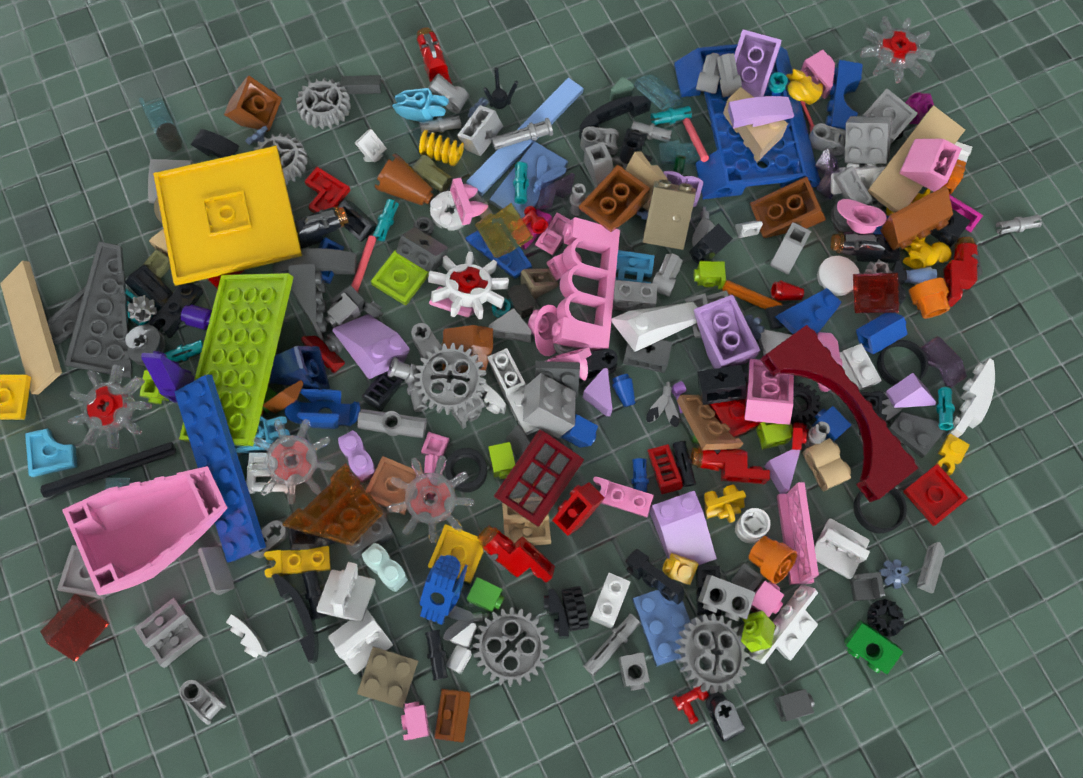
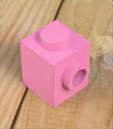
(767, 598)

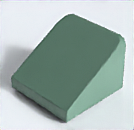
(621, 89)

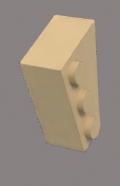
(758, 138)

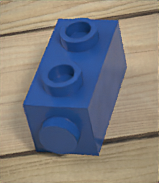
(882, 332)

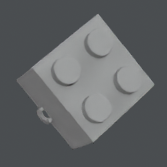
(868, 139)
(549, 406)

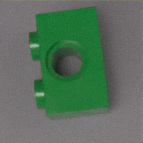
(883, 658)

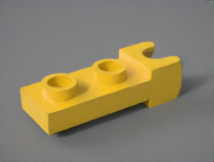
(298, 561)

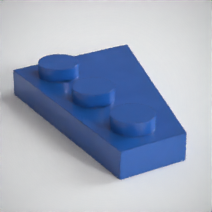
(511, 262)
(811, 312)

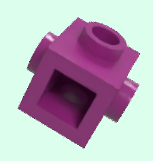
(921, 104)

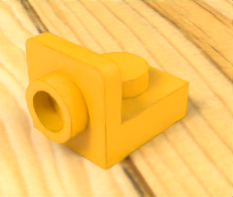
(680, 568)

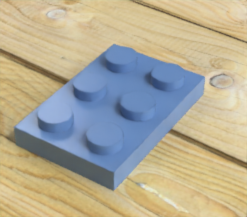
(661, 624)

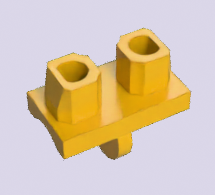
(724, 506)

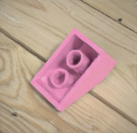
(767, 396)

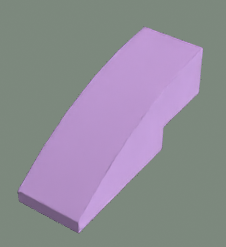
(759, 111)

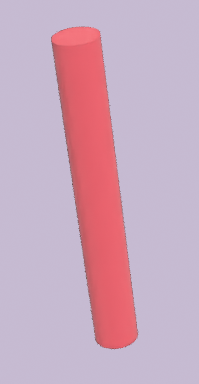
(696, 140)
(363, 262)

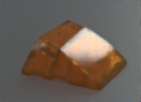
(339, 511)

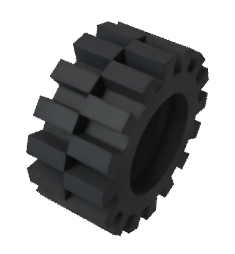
(811, 400)
(575, 608)

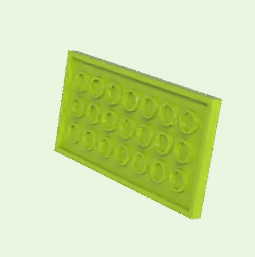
(243, 347)

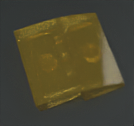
(504, 231)

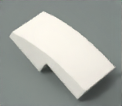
(492, 400)
(251, 640)

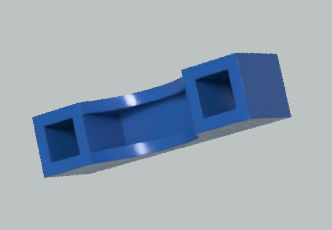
(846, 80)

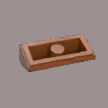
(284, 398)
(452, 715)

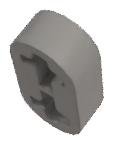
(275, 540)

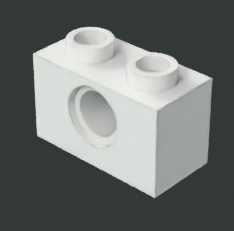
(610, 600)

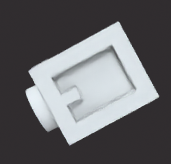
(370, 146)

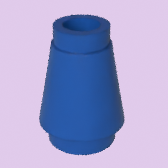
(624, 389)

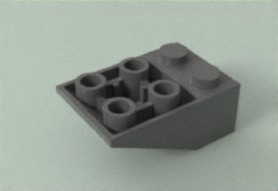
(308, 292)

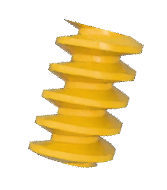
(440, 150)

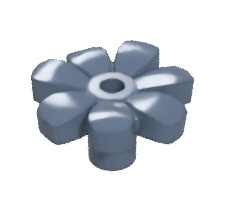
(482, 101)
(257, 137)
(754, 325)
(894, 573)

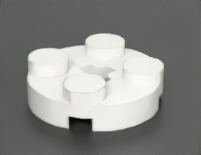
(440, 217)

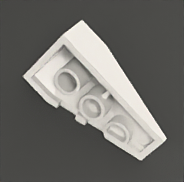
(653, 324)

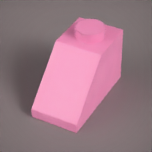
(821, 70)

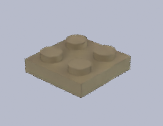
(387, 677)

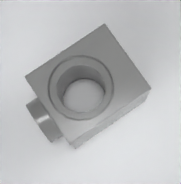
(634, 660)

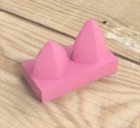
(466, 209)
(575, 356)

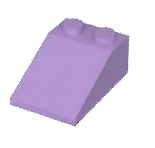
(755, 61)
(726, 333)
(371, 344)
(683, 528)

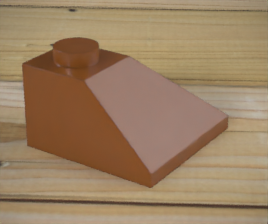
(253, 105)
(472, 337)

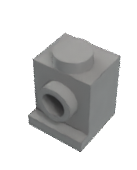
(342, 311)
(471, 414)

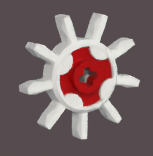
(468, 285)

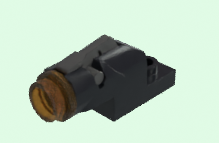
(320, 223)
(864, 246)

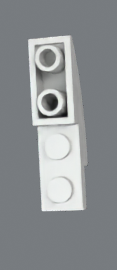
(511, 385)
(977, 398)

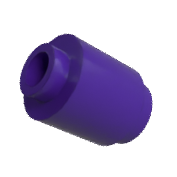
(196, 316)

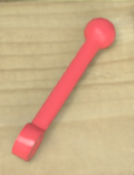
(807, 115)

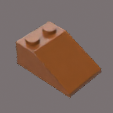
(616, 199)
(787, 205)

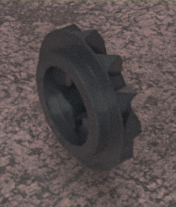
(880, 608)

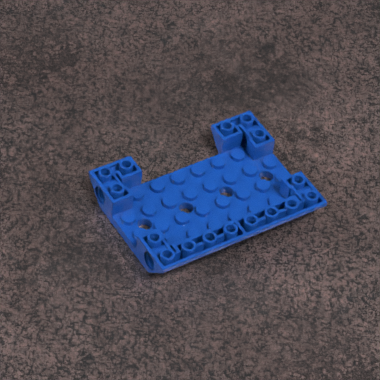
(733, 164)

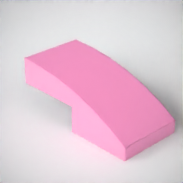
(553, 236)

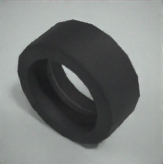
(467, 453)

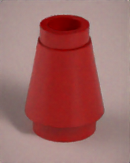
(785, 291)

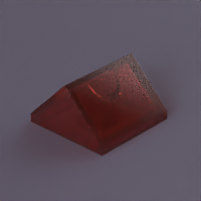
(876, 293)
(74, 628)

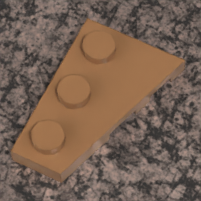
(706, 428)

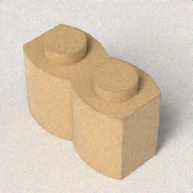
(826, 464)

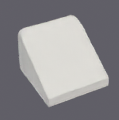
(748, 228)
(465, 637)
(459, 659)

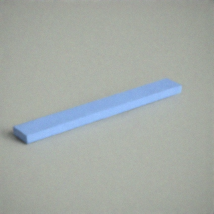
(506, 156)

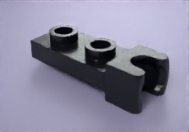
(170, 313)
(640, 567)

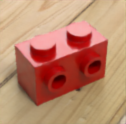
(578, 508)

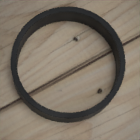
(906, 344)
(859, 516)

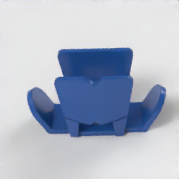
(341, 413)
(442, 580)

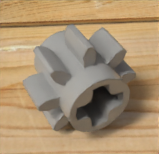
(878, 267)
(142, 309)

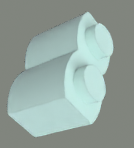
(387, 569)

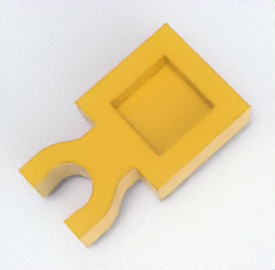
(953, 452)

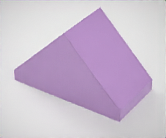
(599, 393)
(910, 393)
(783, 469)

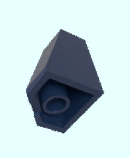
(299, 364)

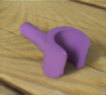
(678, 389)

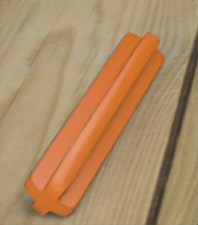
(749, 295)

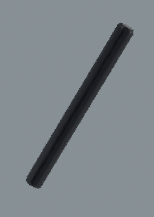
(107, 470)

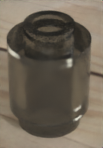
(169, 137)

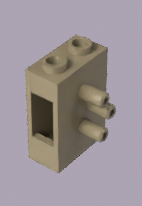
(669, 214)

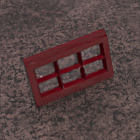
(539, 478)

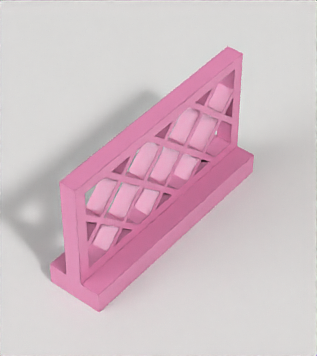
(798, 534)

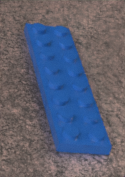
(214, 448)

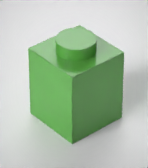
(485, 595)

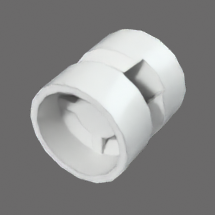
(752, 525)

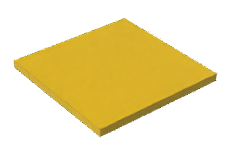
(226, 215)

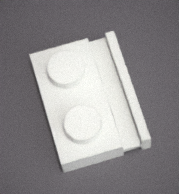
(859, 367)

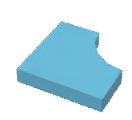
(48, 455)

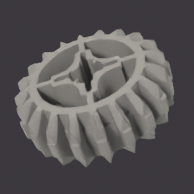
(323, 110)
(291, 152)

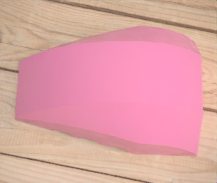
(143, 527)

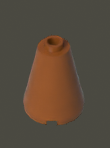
(404, 182)

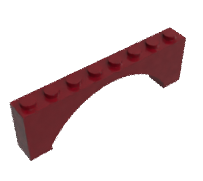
(884, 457)

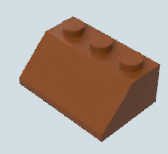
(918, 219)

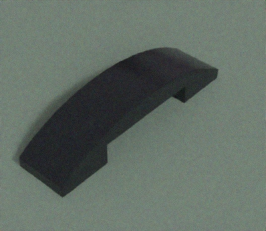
(633, 104)
(309, 643)

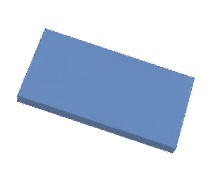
(506, 192)

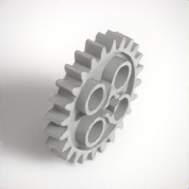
(447, 398)
(692, 652)
(526, 661)

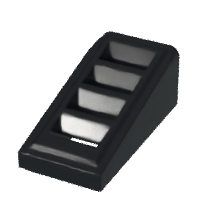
(381, 404)

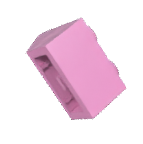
(930, 162)

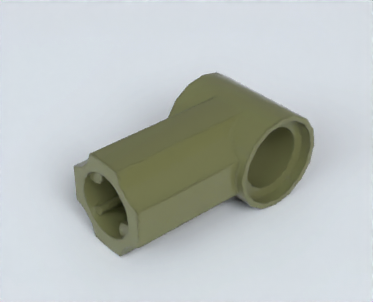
(431, 174)

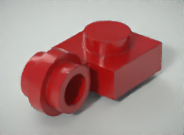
(799, 435)

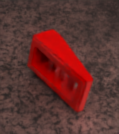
(669, 482)

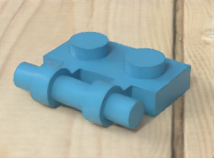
(634, 264)

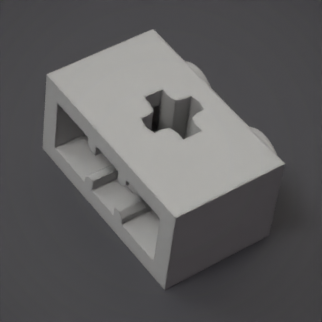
(479, 130)

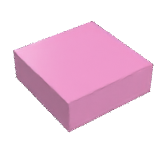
(435, 445)

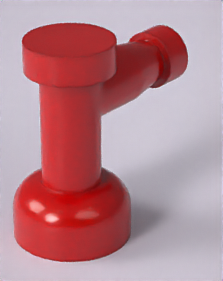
(538, 224)
(684, 700)

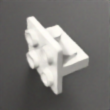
(841, 548)
(346, 594)
(355, 641)

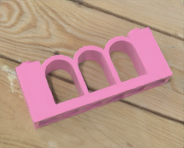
(567, 329)

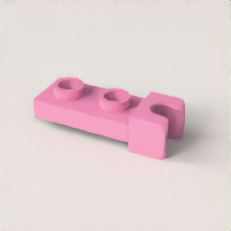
(625, 497)

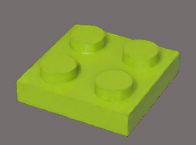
(399, 278)

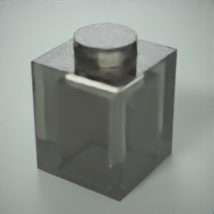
(521, 300)

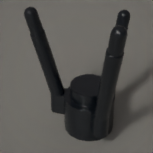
(499, 97)

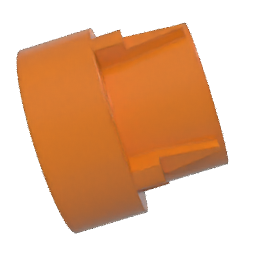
(930, 297)
(773, 558)

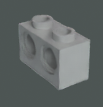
(634, 295)
(728, 592)

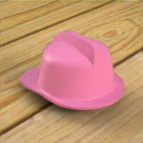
(861, 217)
(541, 324)

